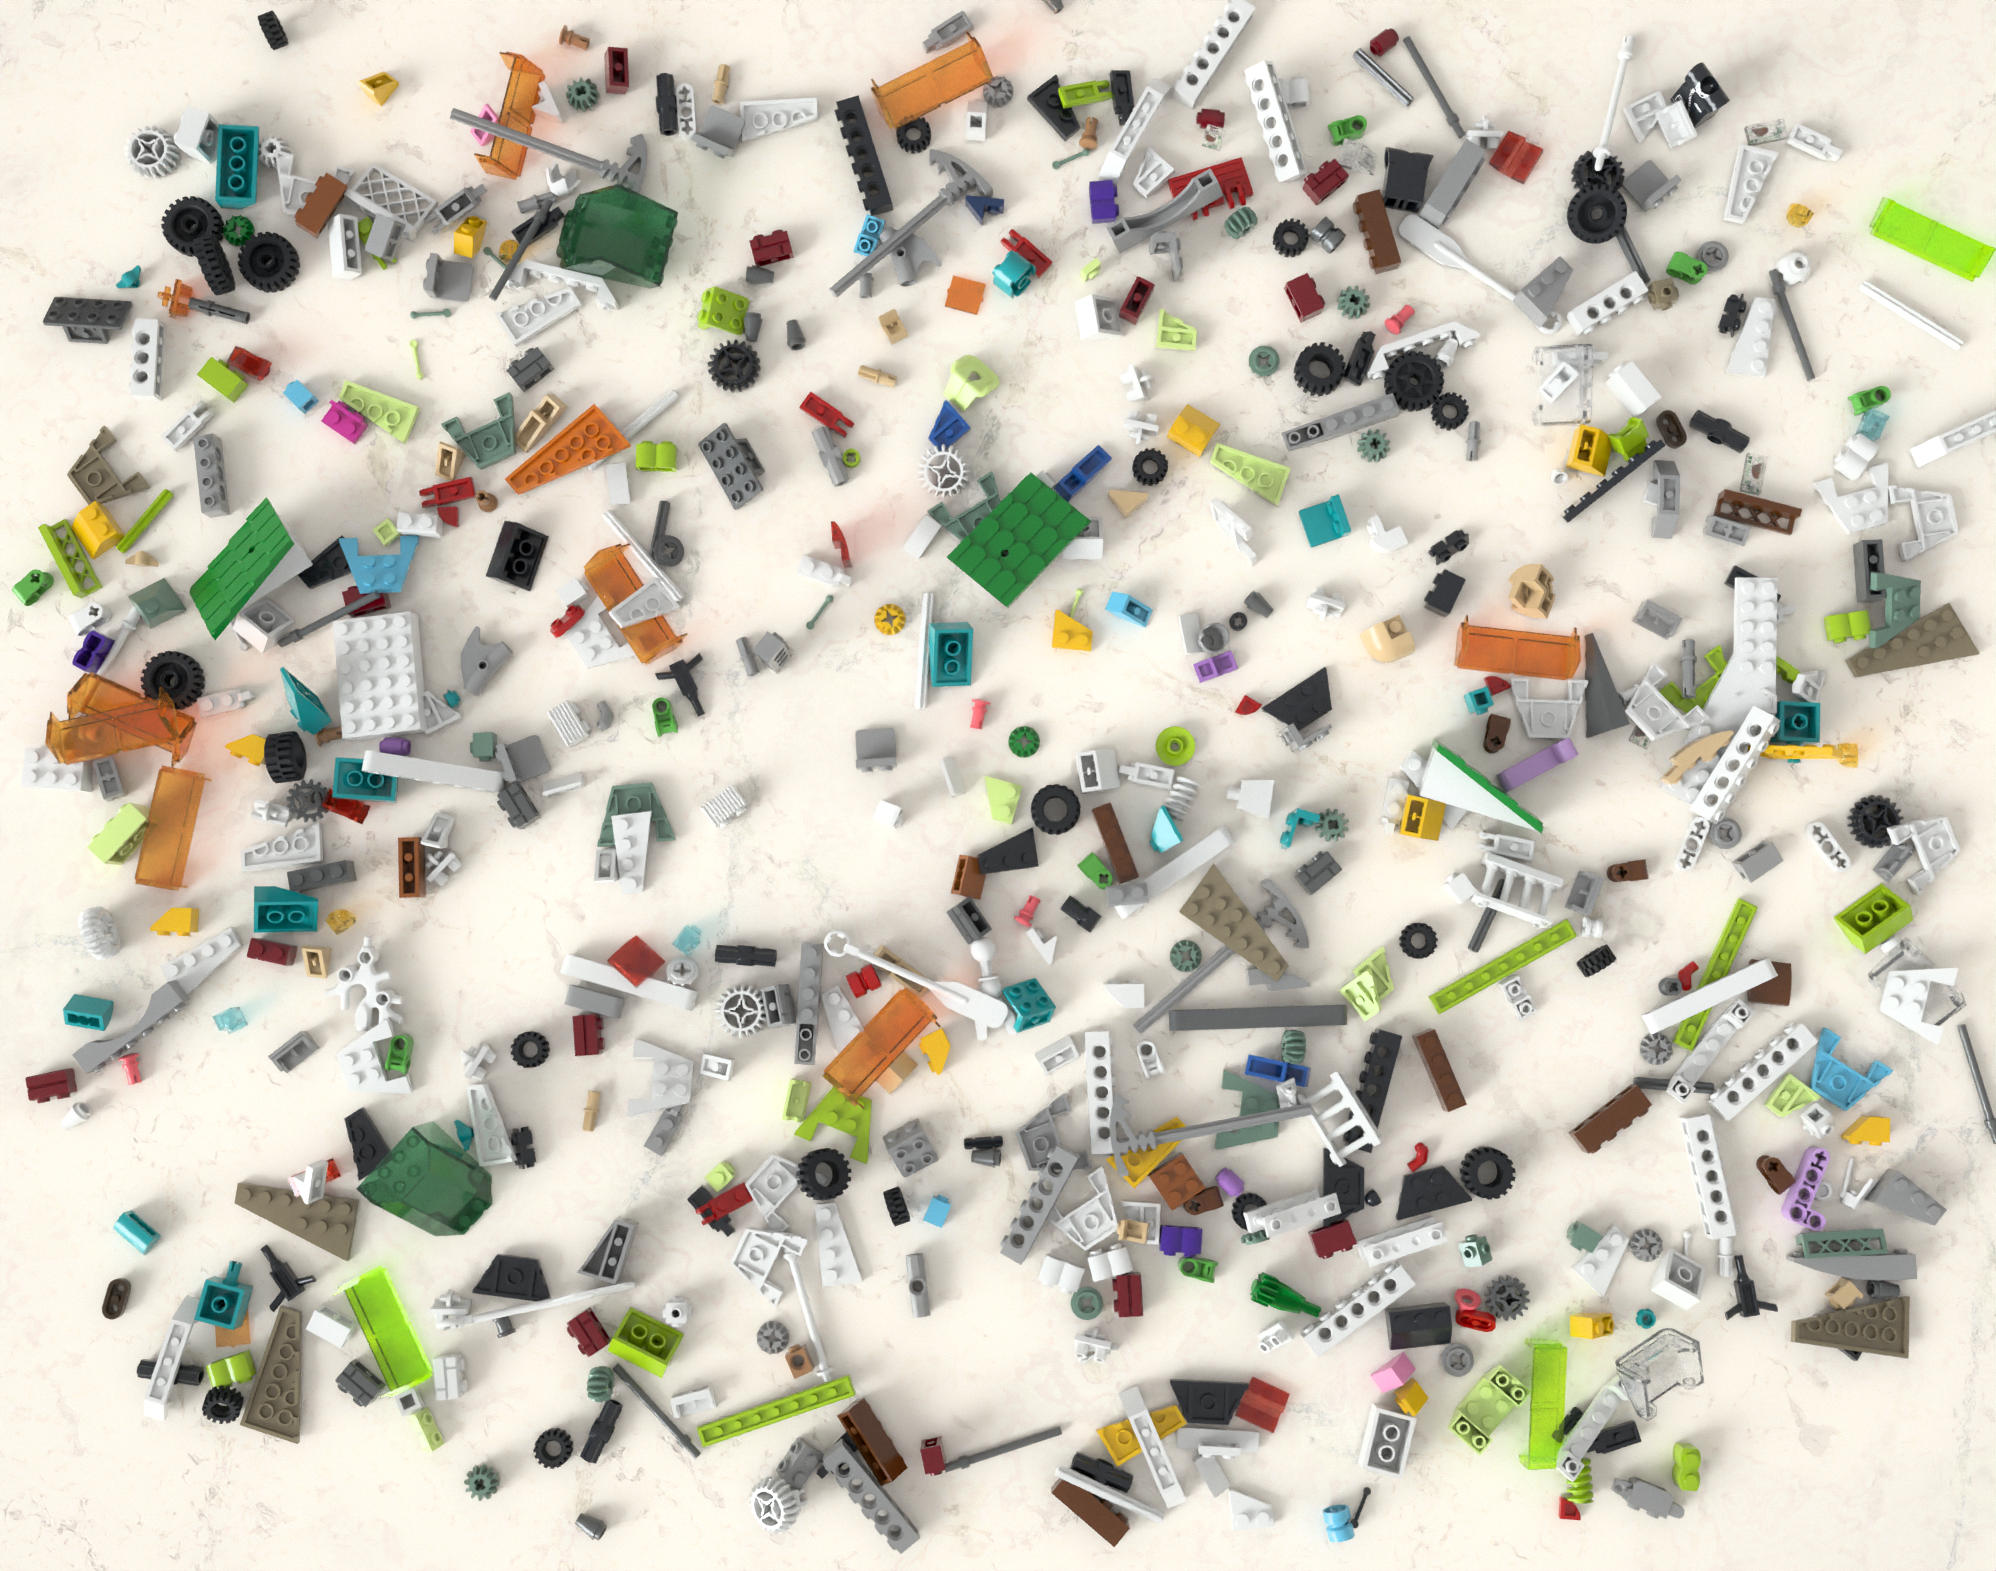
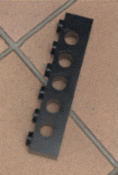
(849, 109)
(1381, 1082)

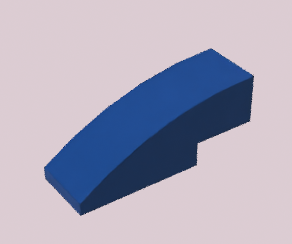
(1082, 473)
(1277, 1070)

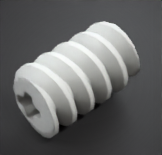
(1180, 797)

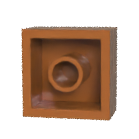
(1176, 1181)

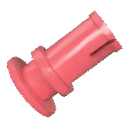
(1397, 321)
(978, 713)
(1027, 912)
(131, 1067)

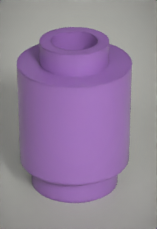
(395, 746)
(1230, 1182)

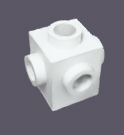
(1818, 1121)
(684, 1308)

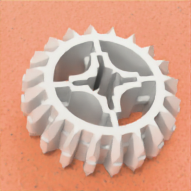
(159, 143)
(938, 487)
(99, 933)
(741, 1020)
(774, 1504)

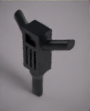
(685, 681)
(285, 1279)
(1746, 1295)

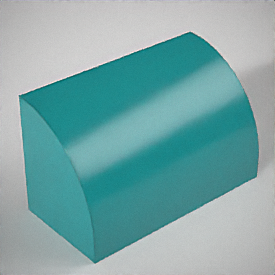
(88, 1012)
(136, 1231)

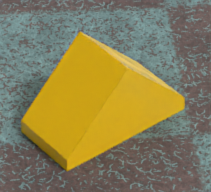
(379, 87)

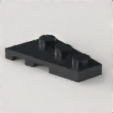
(1049, 105)
(326, 566)
(1010, 855)
(366, 1141)

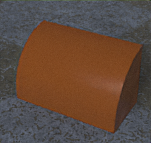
(967, 878)

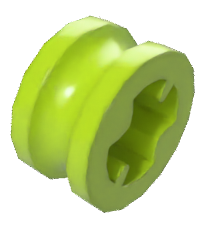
(845, 458)

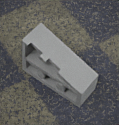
(1543, 291)
(1905, 1197)
(611, 1253)

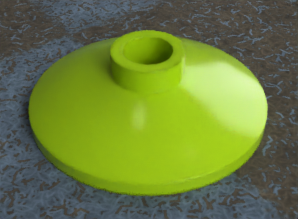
(1185, 744)

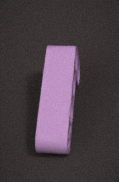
(1537, 764)
(1810, 1188)

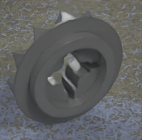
(676, 554)

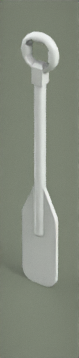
(1448, 253)
(951, 993)
(471, 1319)

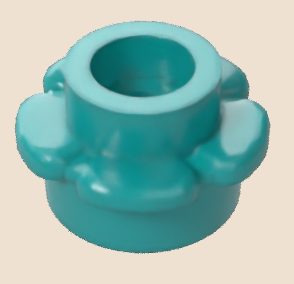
(452, 698)
(1651, 1319)

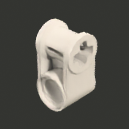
(90, 618)
(1149, 1060)

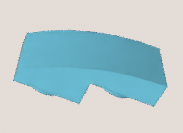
(869, 236)

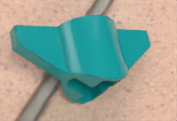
(130, 279)
(464, 1134)

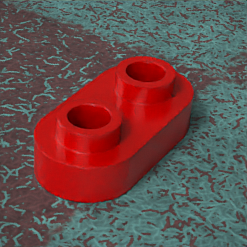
(571, 617)
(1476, 1320)

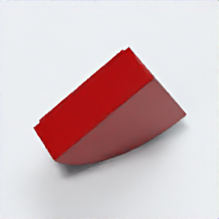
(449, 515)
(1496, 684)
(1247, 706)
(1568, 1509)

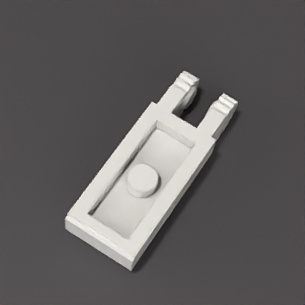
(187, 426)
(1508, 846)

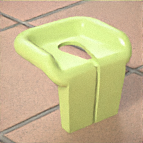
(961, 389)

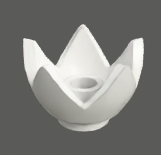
(561, 184)
(1790, 271)

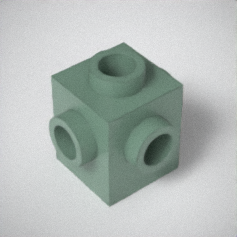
(1475, 1251)

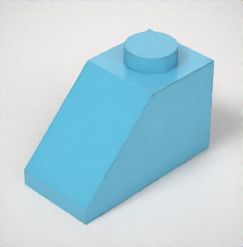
(1128, 608)

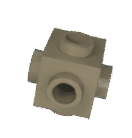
(1663, 294)

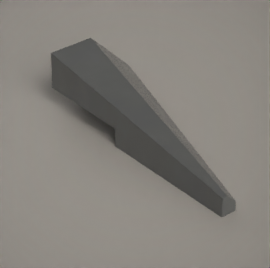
(1601, 697)

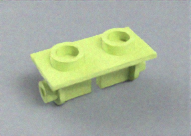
(430, 1437)

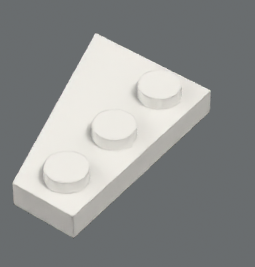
(644, 604)
(1600, 1266)

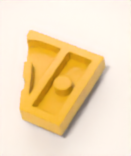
(1070, 634)

